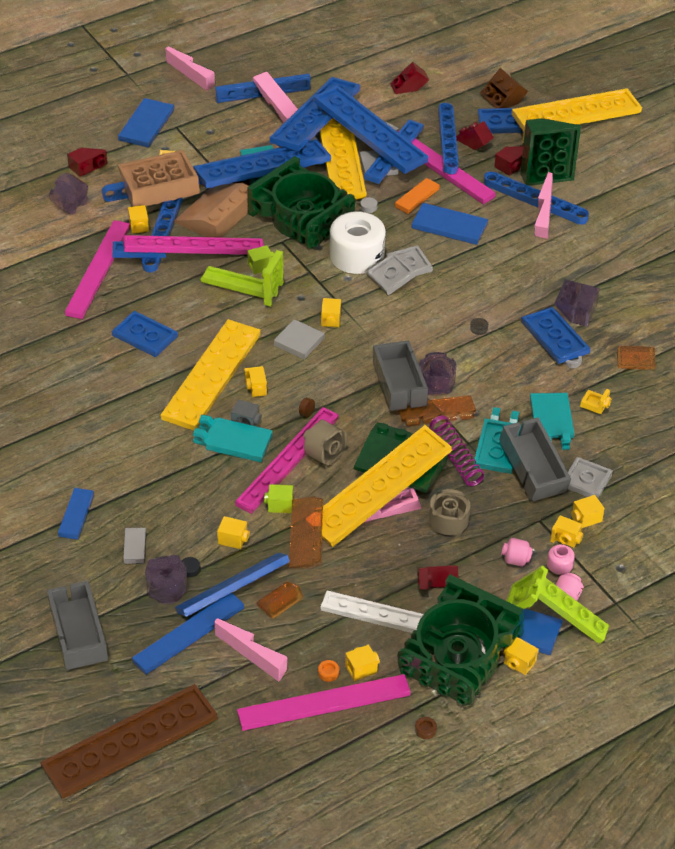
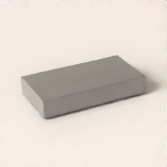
(134, 545)

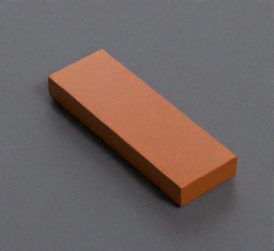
(417, 195)

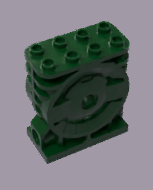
(299, 202)
(458, 623)

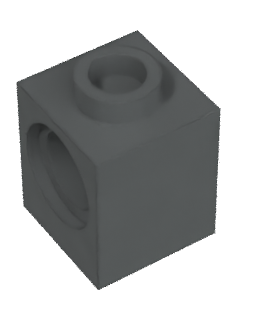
(246, 413)

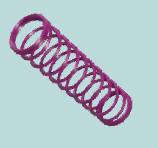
(472, 473)

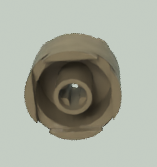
(325, 442)
(449, 512)

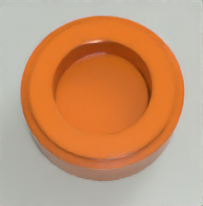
(328, 670)

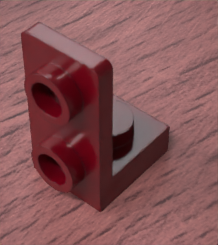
(435, 575)

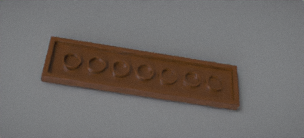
(128, 741)

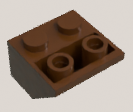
(503, 90)

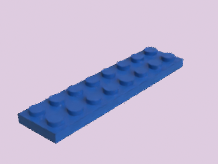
(308, 118)
(371, 129)
(258, 164)

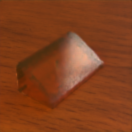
(636, 357)
(280, 599)

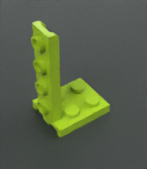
(246, 284)
(537, 586)

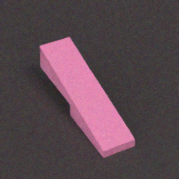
(184, 63)
(274, 95)
(544, 204)
(403, 502)
(243, 642)

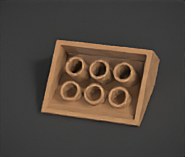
(159, 178)
(216, 210)

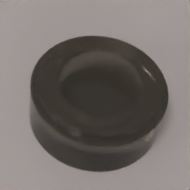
(479, 326)

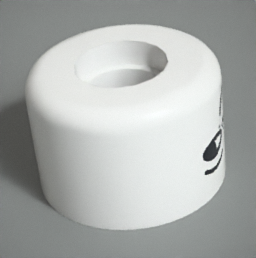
(357, 242)

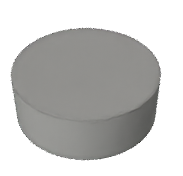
(368, 205)
(574, 363)

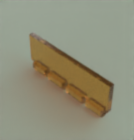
(446, 407)
(306, 532)

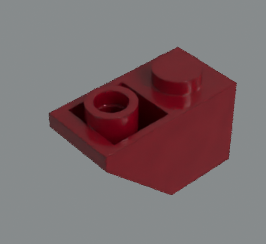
(410, 79)
(475, 136)
(509, 159)
(86, 160)

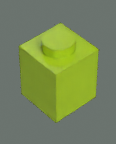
(259, 258)
(279, 498)

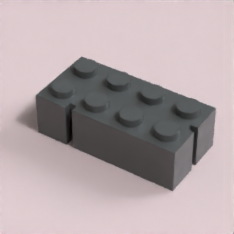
(400, 375)
(535, 459)
(77, 625)

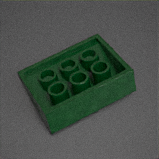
(549, 148)
(384, 440)

